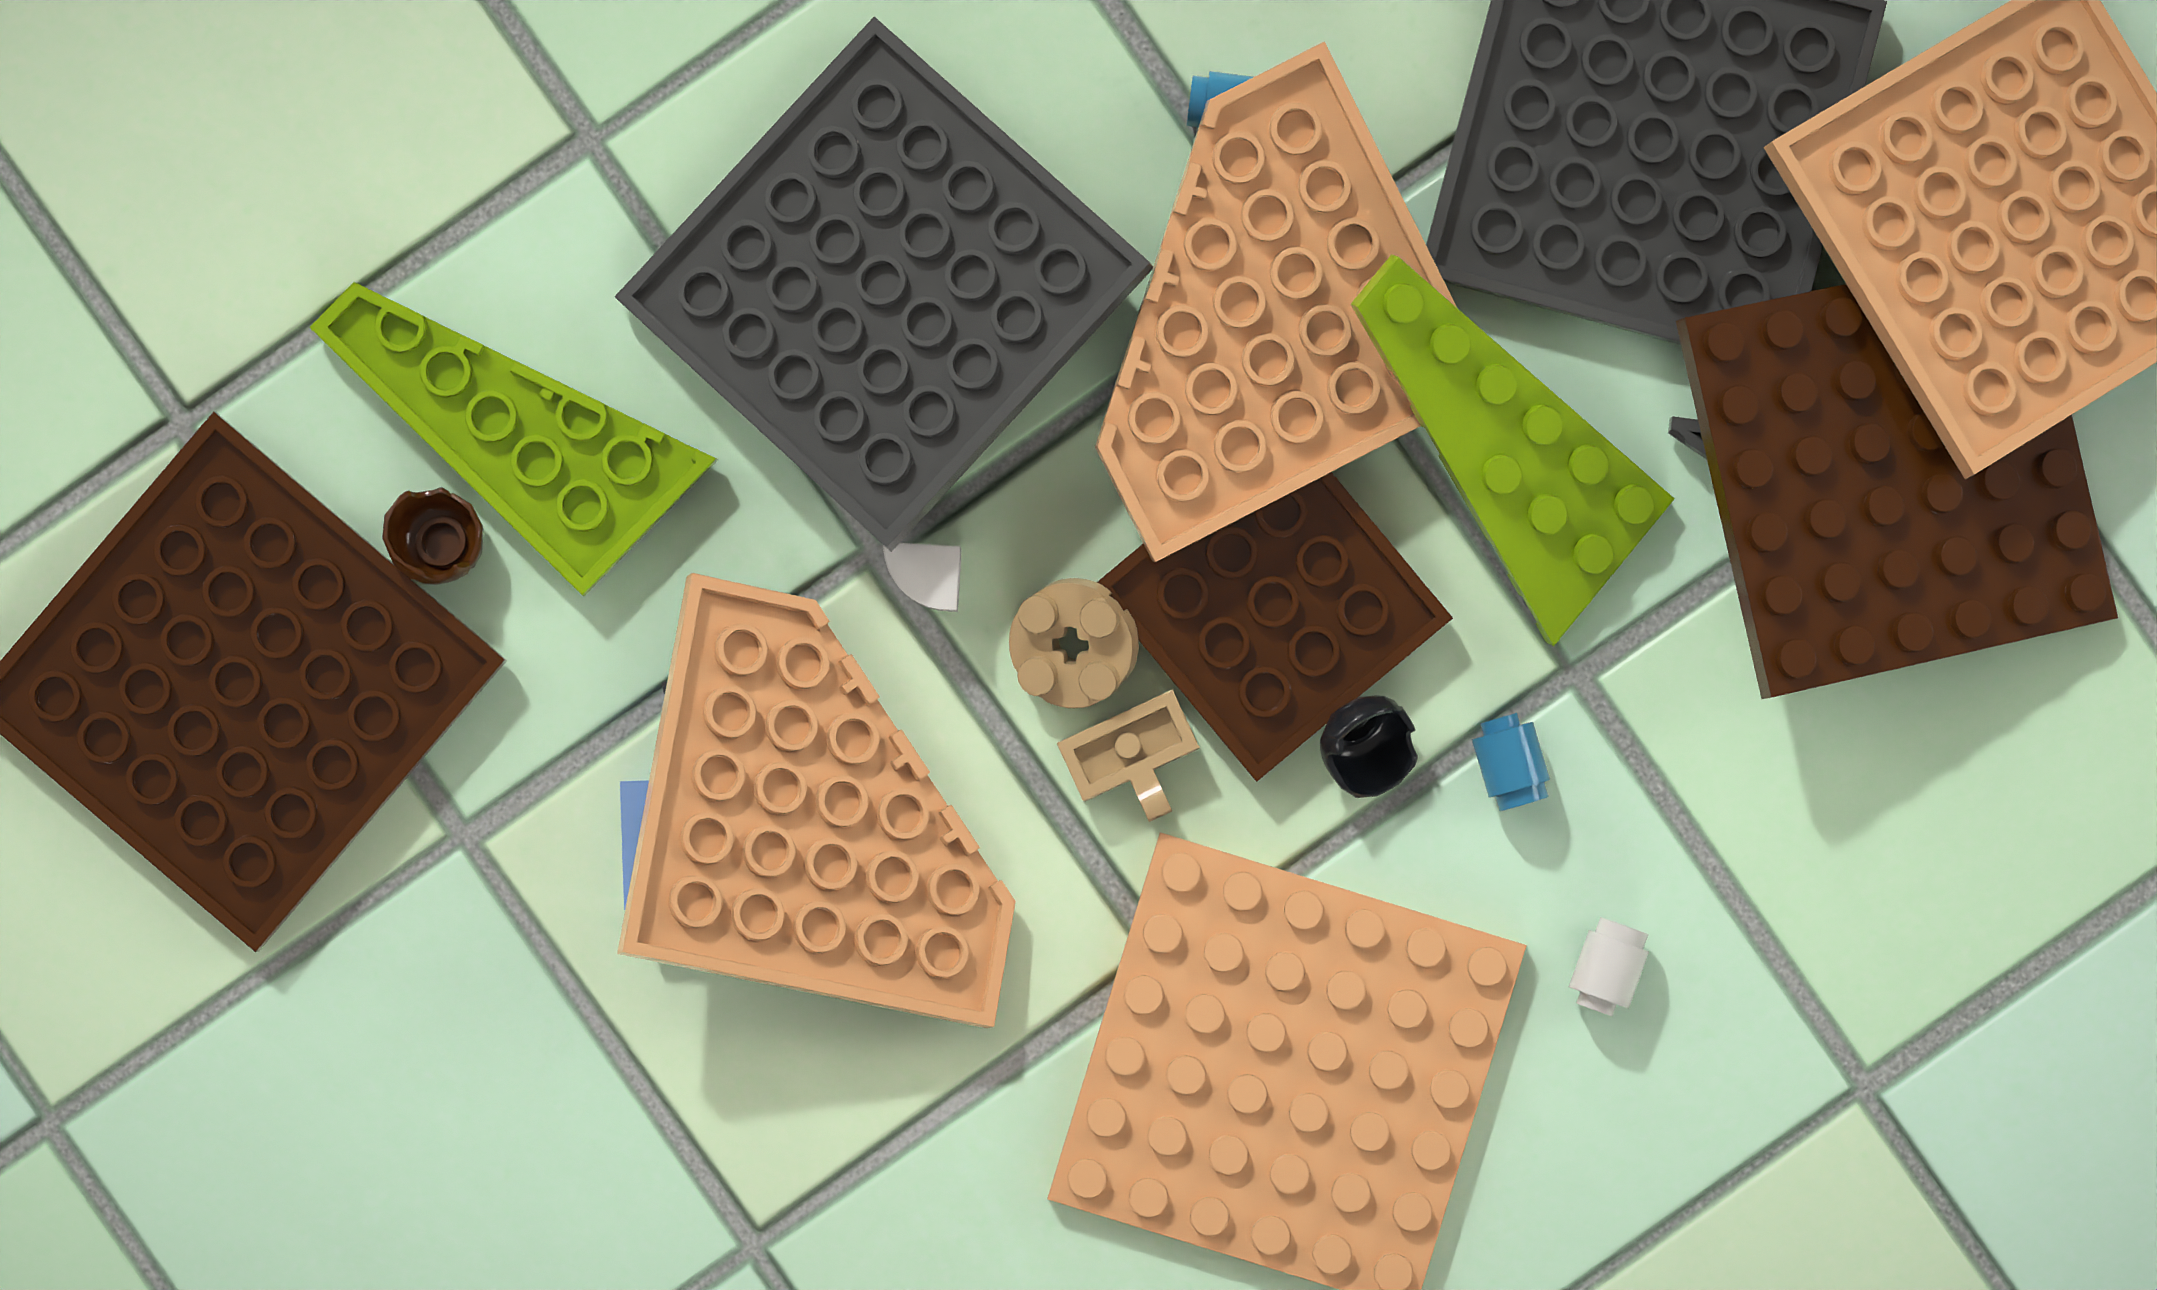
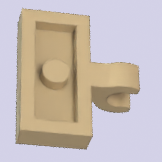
(1130, 750)

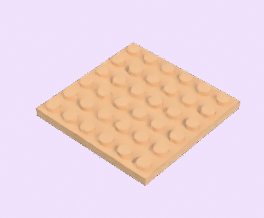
(1996, 219)
(1286, 1070)

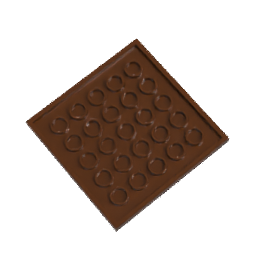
(1852, 518)
(237, 681)

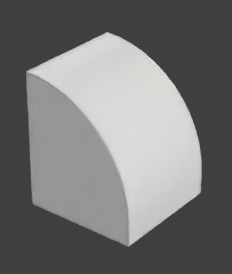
(927, 573)

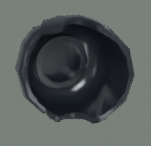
(1368, 746)

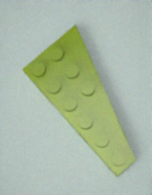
(543, 455)
(1527, 465)

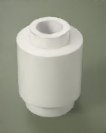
(1609, 966)

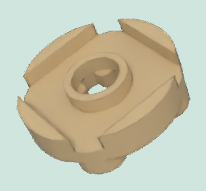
(1099, 619)

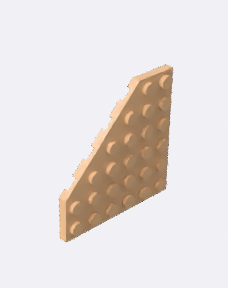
(1247, 338)
(802, 827)

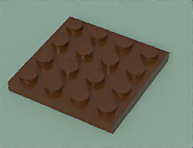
(1278, 618)

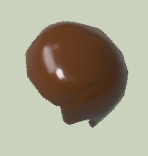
(433, 536)

